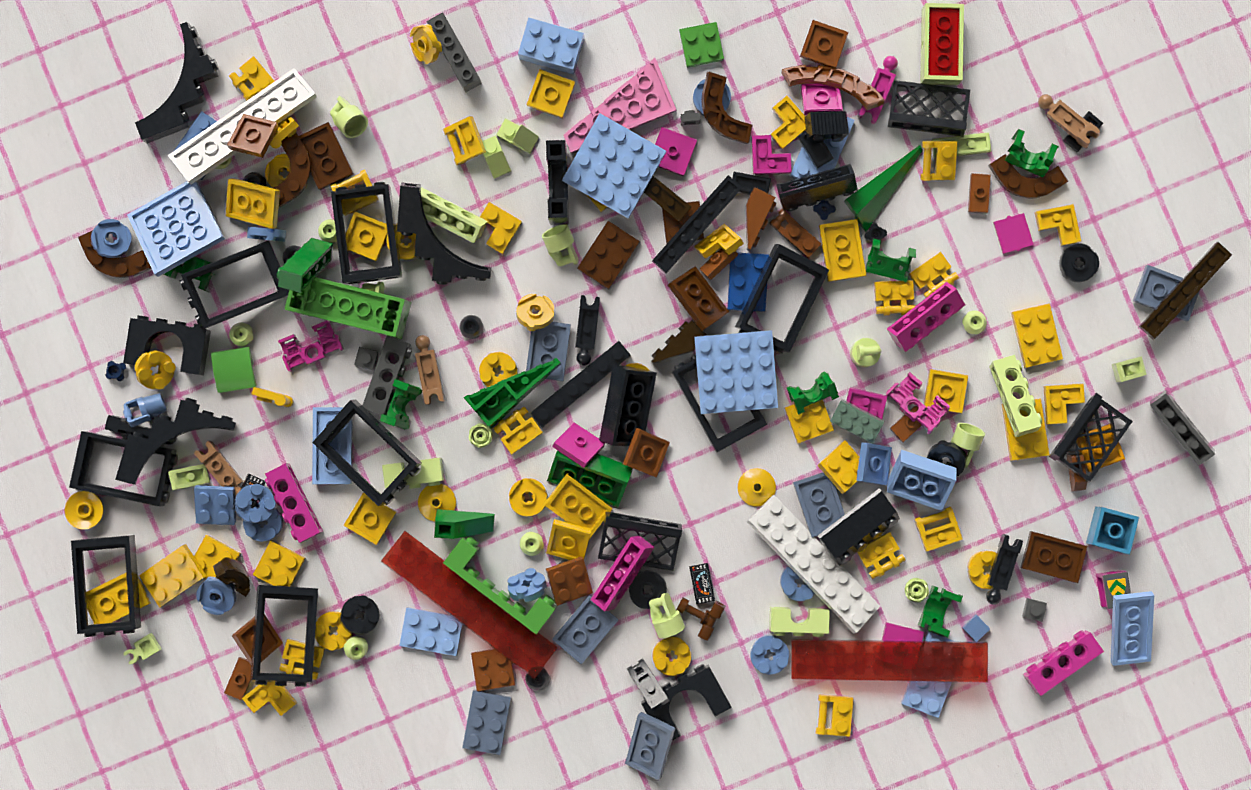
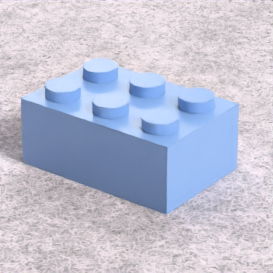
(551, 46)
(921, 480)

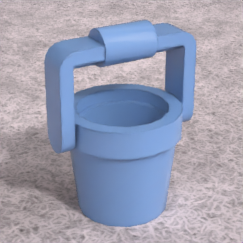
(149, 406)

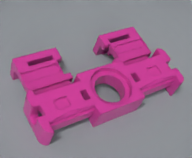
(296, 357)
(901, 396)

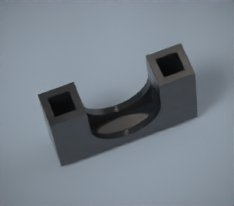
(558, 190)
(194, 342)
(703, 682)

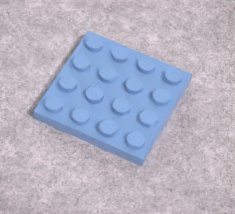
(614, 165)
(175, 227)
(736, 372)

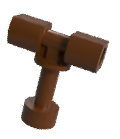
(707, 619)

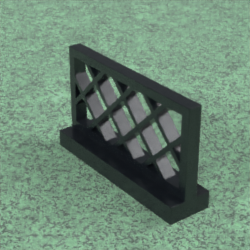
(924, 123)
(1080, 424)
(646, 526)

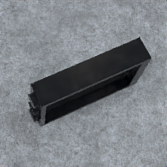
(801, 262)
(367, 275)
(195, 301)
(333, 429)
(731, 437)
(82, 462)
(77, 549)
(286, 593)

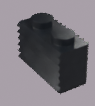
(826, 126)

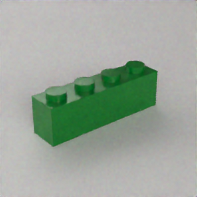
(305, 265)

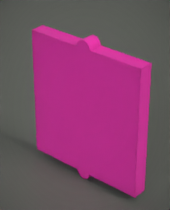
(1013, 233)

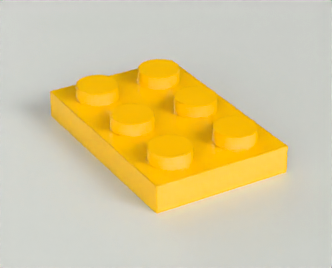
(252, 203)
(842, 250)
(1037, 335)
(1027, 445)
(577, 504)
(172, 575)
(110, 600)

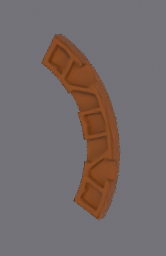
(837, 78)

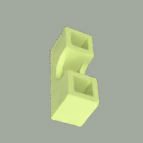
(430, 473)
(816, 622)

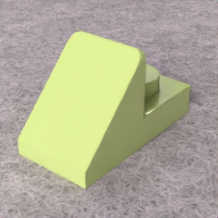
(517, 135)
(495, 157)
(1129, 369)
(188, 477)

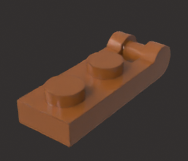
(795, 234)

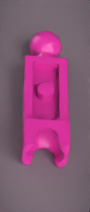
(882, 83)

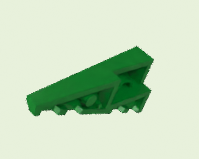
(873, 196)
(499, 399)

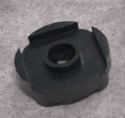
(1086, 255)
(950, 450)
(646, 578)
(355, 625)

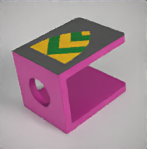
(1112, 584)

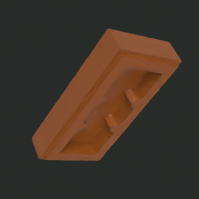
(979, 193)
(717, 263)
(905, 426)
(239, 679)

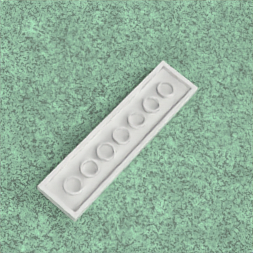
(210, 147)
(813, 564)

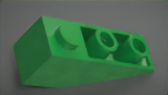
(460, 524)

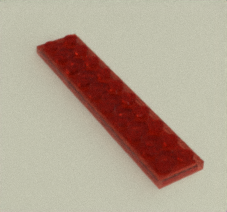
(468, 605)
(889, 660)

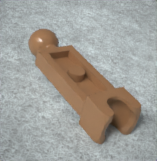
(1069, 120)
(428, 370)
(219, 467)

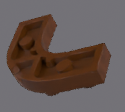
(715, 113)
(299, 170)
(1023, 186)
(114, 267)

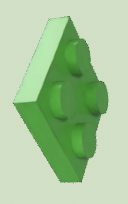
(701, 44)

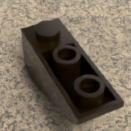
(680, 344)

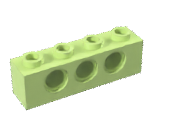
(452, 216)
(1020, 424)

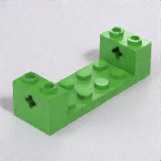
(351, 307)
(458, 562)

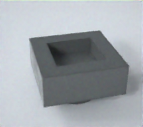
(690, 118)
(366, 358)
(1034, 609)

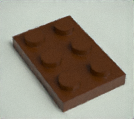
(326, 156)
(608, 255)
(698, 298)
(1054, 557)

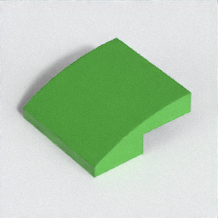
(233, 369)

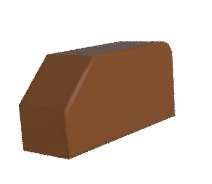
(1076, 482)

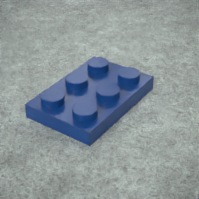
(742, 278)

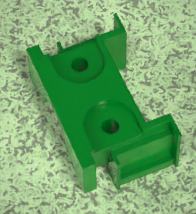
(1033, 162)
(190, 265)
(887, 266)
(823, 388)
(396, 414)
(936, 609)

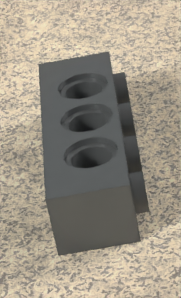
(454, 53)
(384, 365)
(1182, 427)

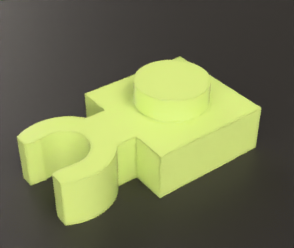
(144, 647)

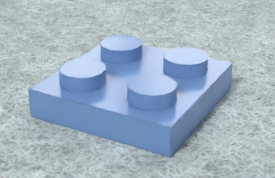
(874, 463)
(214, 505)

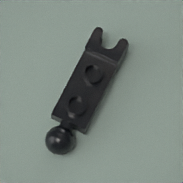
(586, 329)
(119, 425)
(1002, 568)

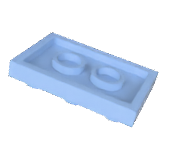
(430, 631)

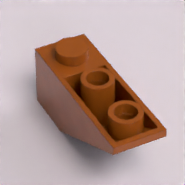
(756, 212)

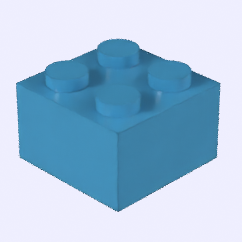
(1112, 530)

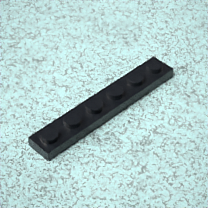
(697, 224)
(580, 384)

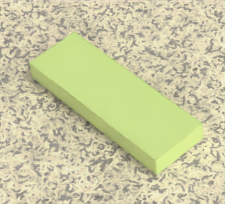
(968, 144)

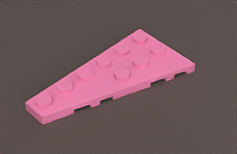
(631, 105)

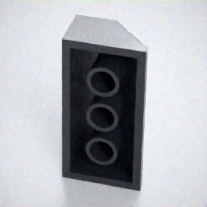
(817, 187)
(627, 404)
(859, 527)

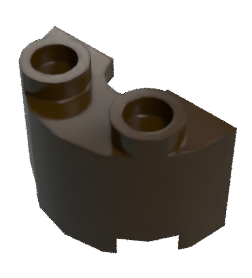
(233, 571)

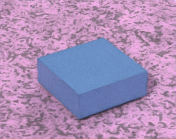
(976, 628)

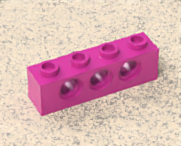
(926, 316)
(311, 527)
(622, 573)
(1089, 651)

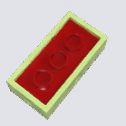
(942, 44)

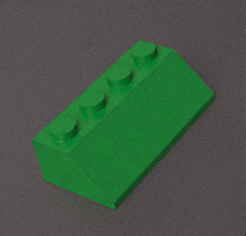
(600, 476)

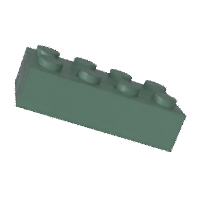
(857, 421)

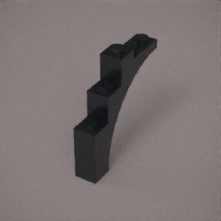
(170, 115)
(427, 245)
(188, 419)

